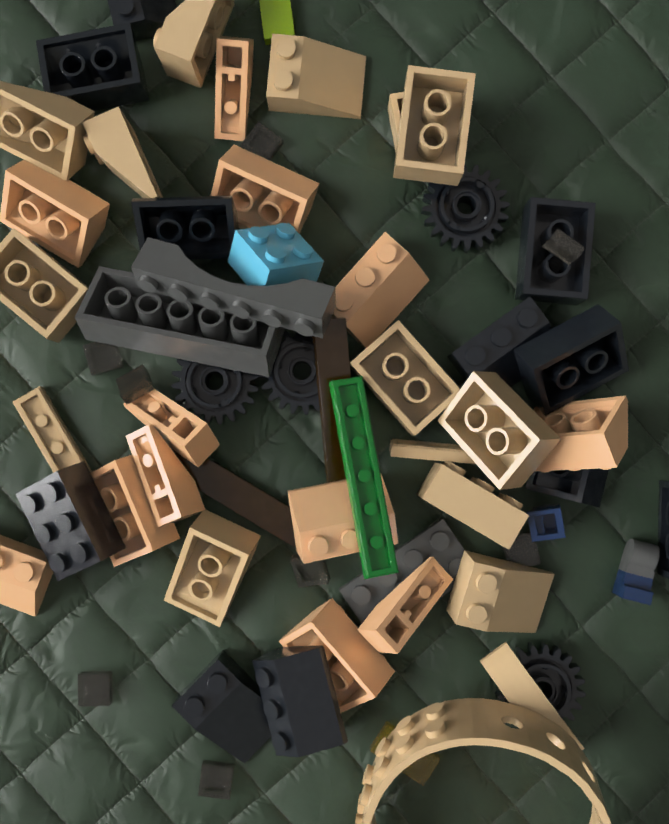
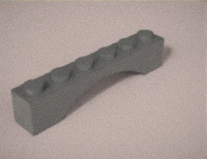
(295, 305)

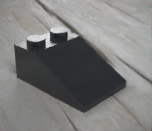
(226, 708)

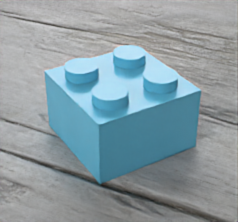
(273, 255)

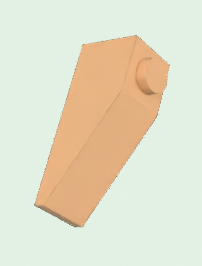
(233, 87)
(178, 427)
(164, 478)
(405, 607)

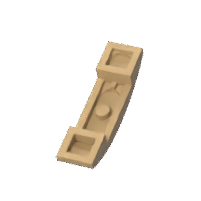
(519, 686)

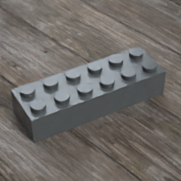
(155, 323)

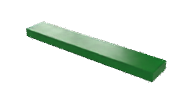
(363, 477)

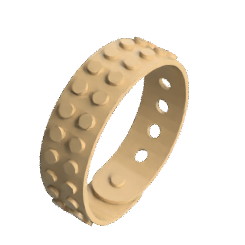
(476, 723)

